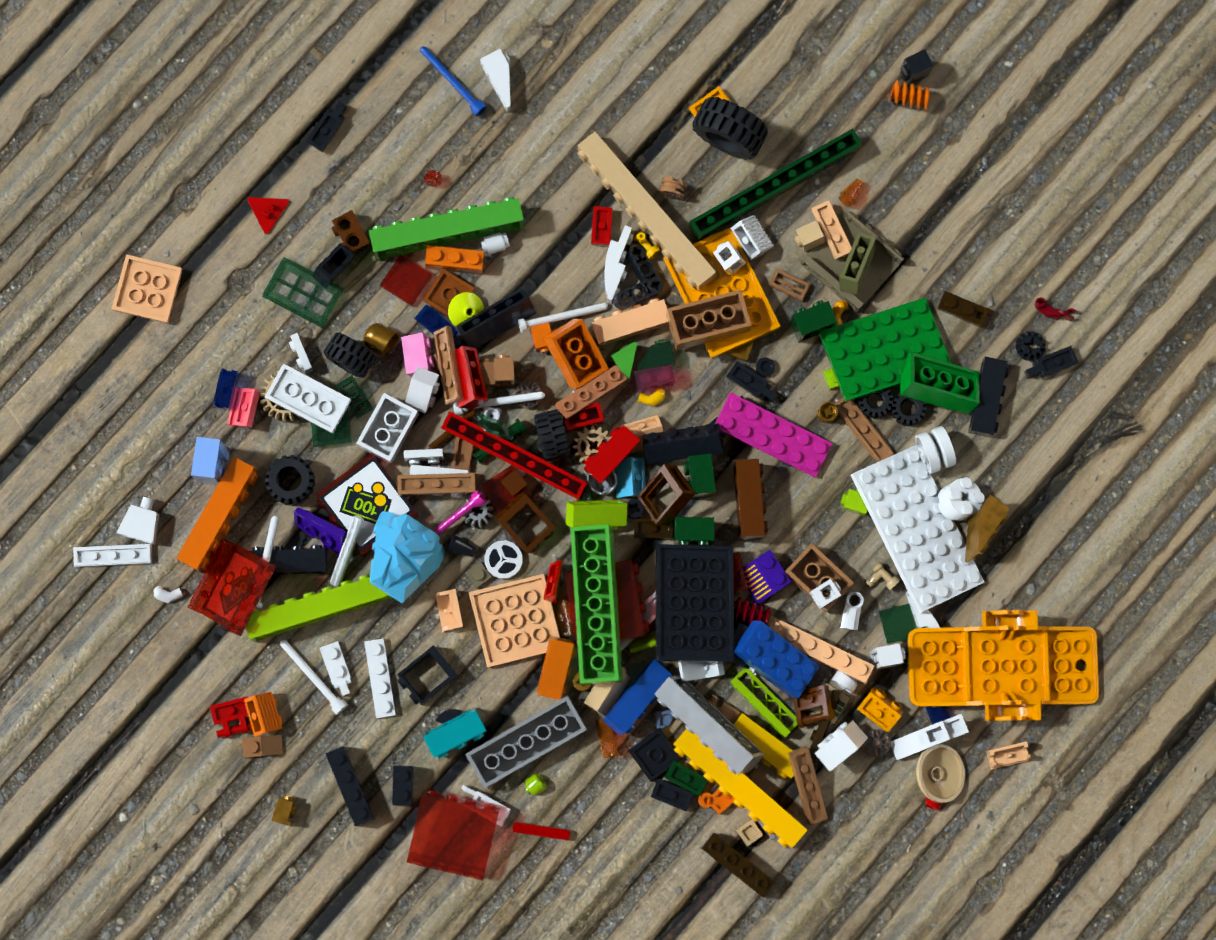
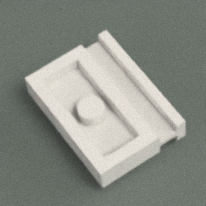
(414, 457)

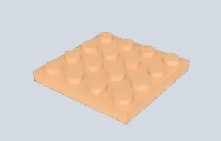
(513, 620)

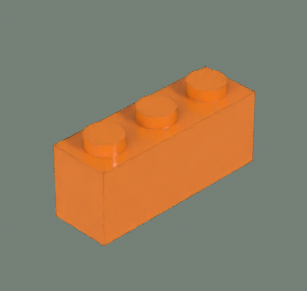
(454, 259)
(556, 668)

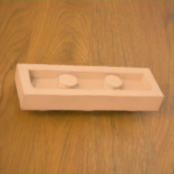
(832, 230)

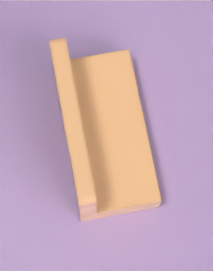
(642, 427)

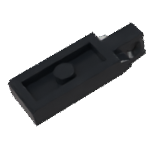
(327, 127)
(1052, 363)
(751, 382)

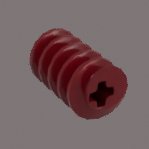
(750, 612)

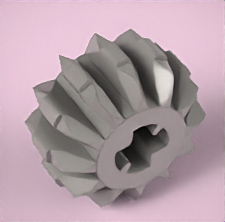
(481, 517)

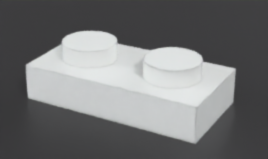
(303, 361)

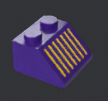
(765, 577)

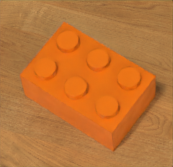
(575, 353)

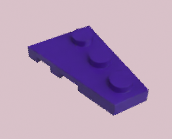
(330, 535)

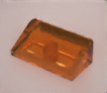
(563, 617)
(606, 739)

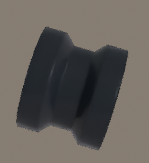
(636, 510)

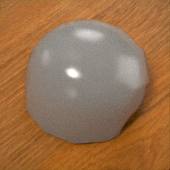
(606, 487)

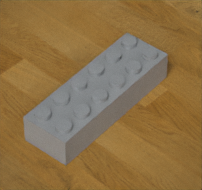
(709, 725)
(526, 742)

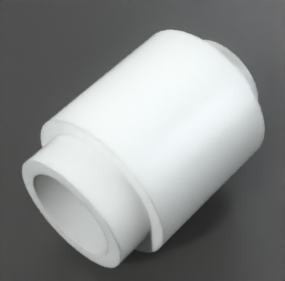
(495, 243)

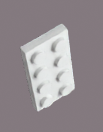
(308, 398)

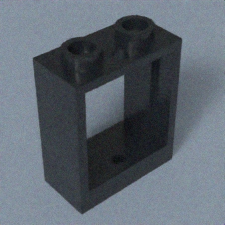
(443, 664)

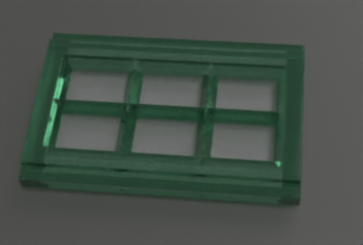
(301, 294)

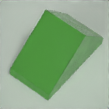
(625, 358)

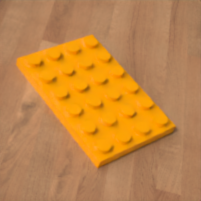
(759, 310)

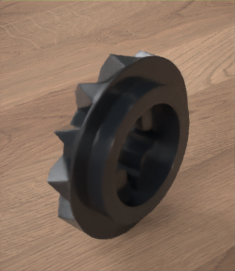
(1023, 350)

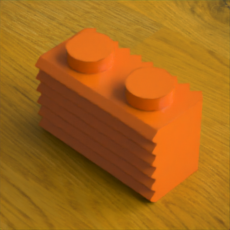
(263, 713)

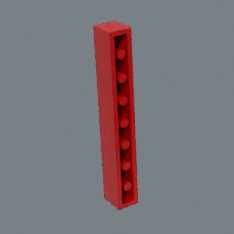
(513, 455)

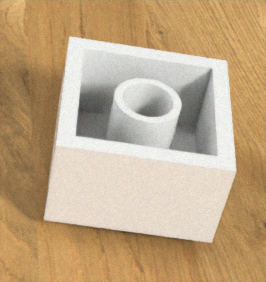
(840, 744)

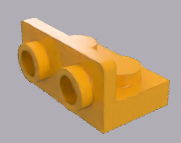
(881, 709)

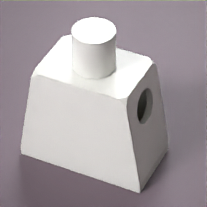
(140, 522)

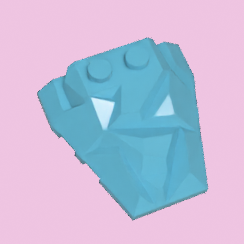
(403, 555)

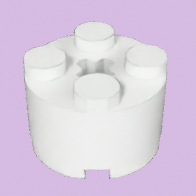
(960, 499)

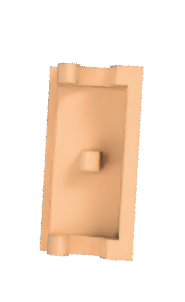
(449, 610)
(1008, 755)

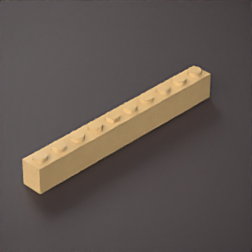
(646, 211)

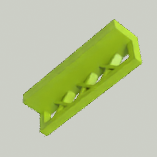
(759, 706)

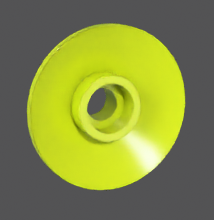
(460, 304)

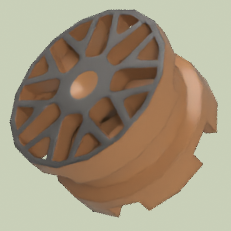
(673, 188)
(528, 388)
(877, 743)

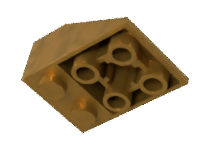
(983, 526)

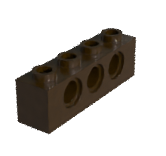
(737, 865)

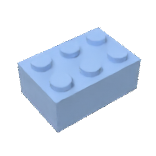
(209, 460)

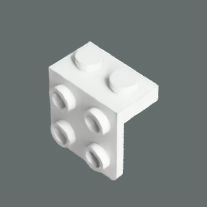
(700, 670)

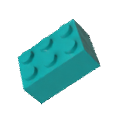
(454, 733)

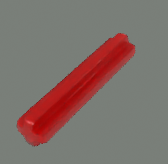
(542, 831)

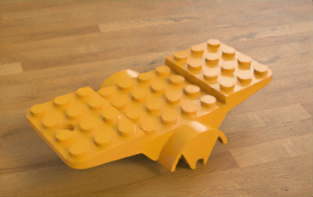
(1003, 665)

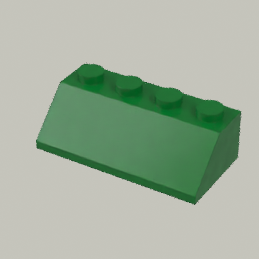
(940, 383)

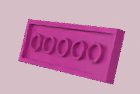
(773, 435)

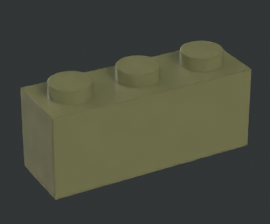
(857, 263)

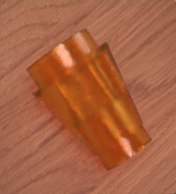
(851, 193)

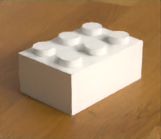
(387, 428)

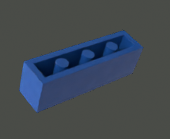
(636, 698)

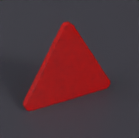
(267, 211)

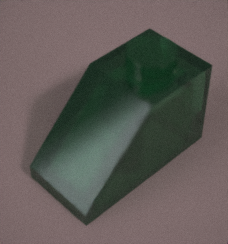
(658, 355)

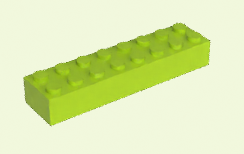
(314, 608)

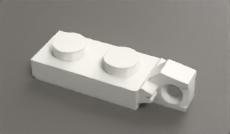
(336, 667)

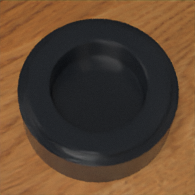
(765, 367)

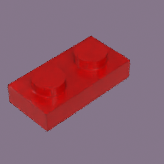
(601, 226)

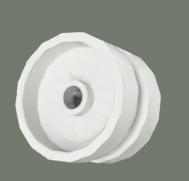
(935, 449)

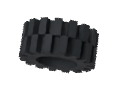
(880, 411)
(907, 419)

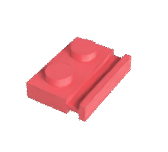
(243, 407)

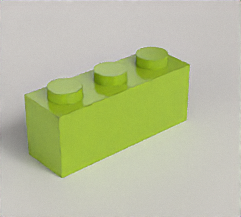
(596, 513)

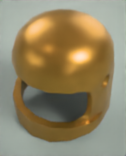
(378, 336)

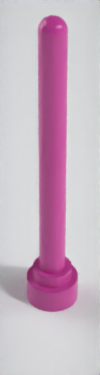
(477, 499)

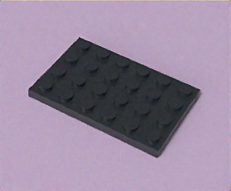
(694, 603)

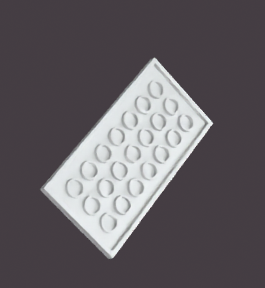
(915, 531)

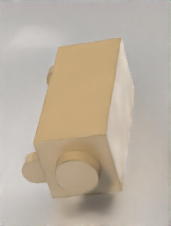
(605, 695)

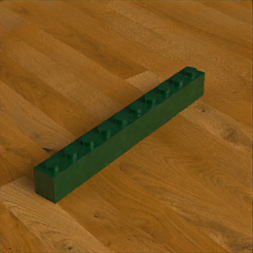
(775, 185)

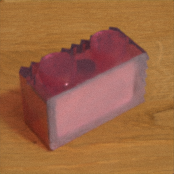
(654, 378)

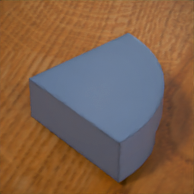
(663, 718)

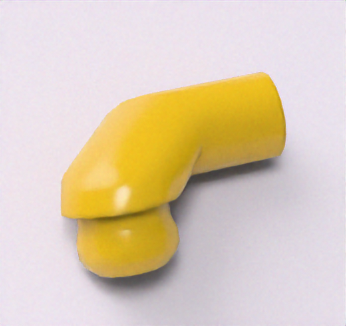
(654, 399)

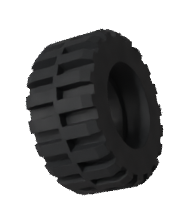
(730, 128)

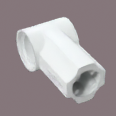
(851, 613)

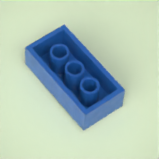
(775, 659)

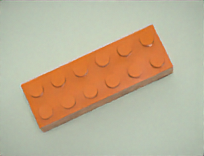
(218, 514)

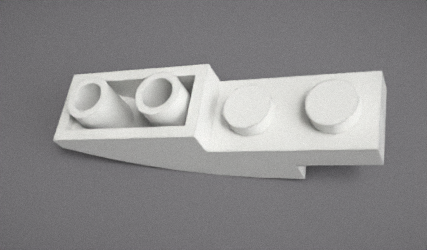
(614, 270)
(929, 736)

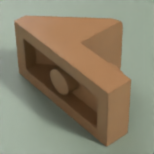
(262, 746)

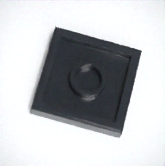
(654, 754)

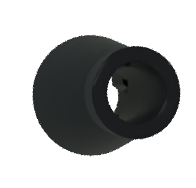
(460, 547)

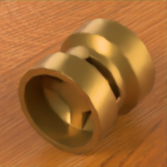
(830, 411)

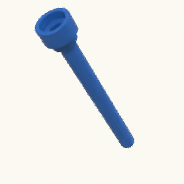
(477, 107)

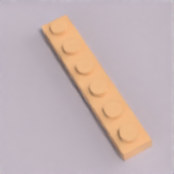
(823, 651)

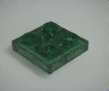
(340, 436)

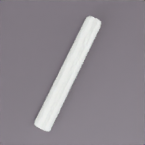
(346, 551)

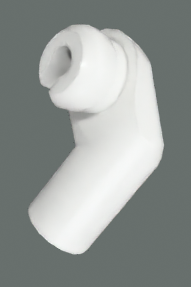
(165, 596)

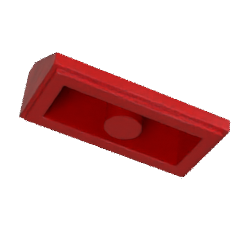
(553, 581)

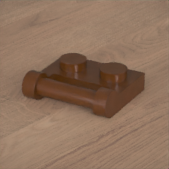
(810, 700)

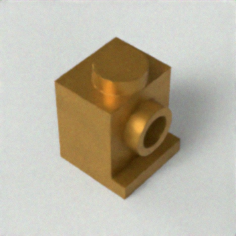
(284, 810)

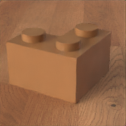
(499, 372)

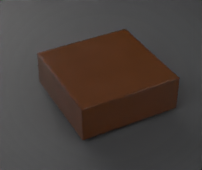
(514, 483)

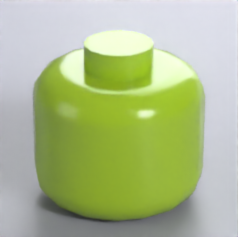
(535, 784)

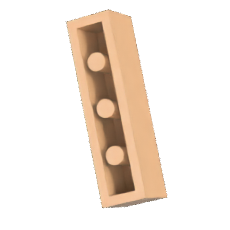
(630, 323)

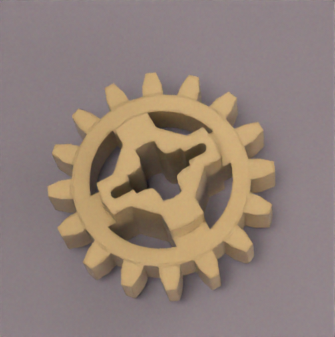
(586, 440)

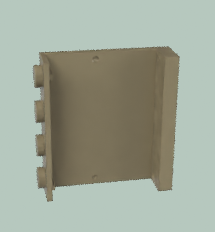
(828, 270)

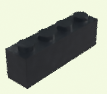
(496, 319)
(990, 391)
(683, 443)
(296, 559)
(349, 786)

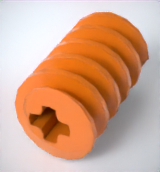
(910, 94)

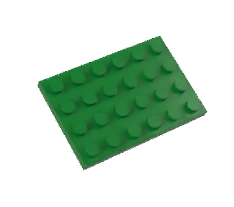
(874, 349)

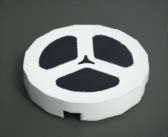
(503, 559)

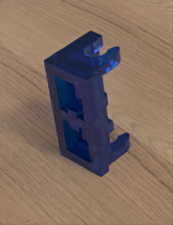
(225, 389)

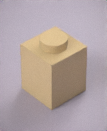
(809, 236)

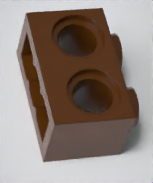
(354, 232)

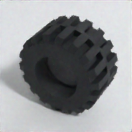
(349, 355)
(552, 435)
(285, 464)

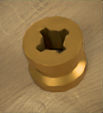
(580, 687)

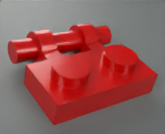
(230, 711)

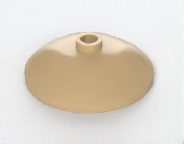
(940, 773)

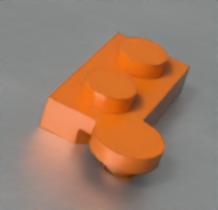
(717, 801)

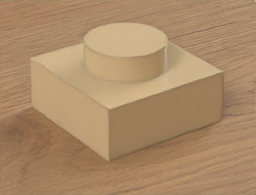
(749, 832)

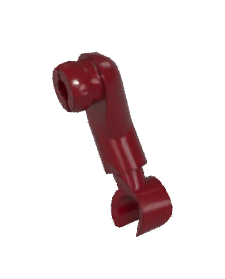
(1048, 311)

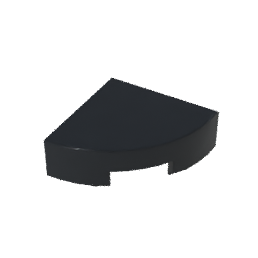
(448, 715)

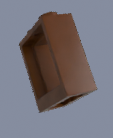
(684, 492)
(511, 509)

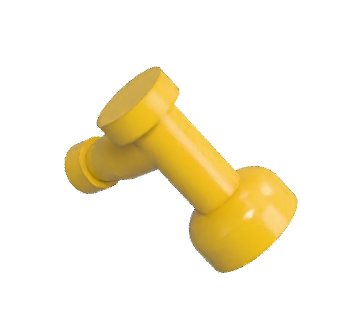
(651, 250)

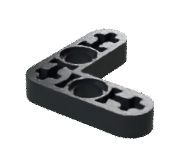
(644, 285)

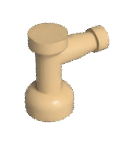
(881, 572)

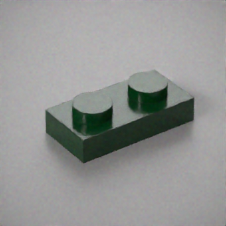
(686, 778)

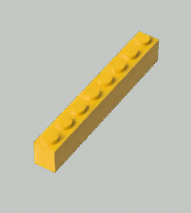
(742, 789)

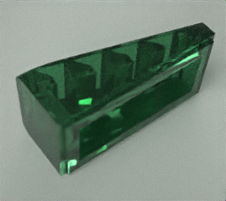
(346, 382)

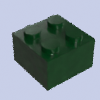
(808, 322)
(700, 475)
(693, 530)

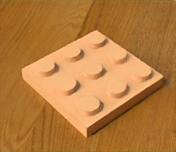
(147, 289)

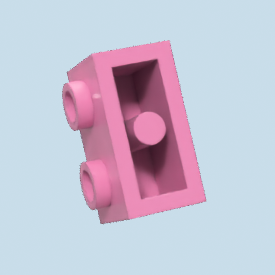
(417, 353)

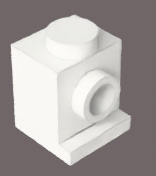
(734, 262)
(817, 593)

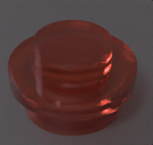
(432, 178)

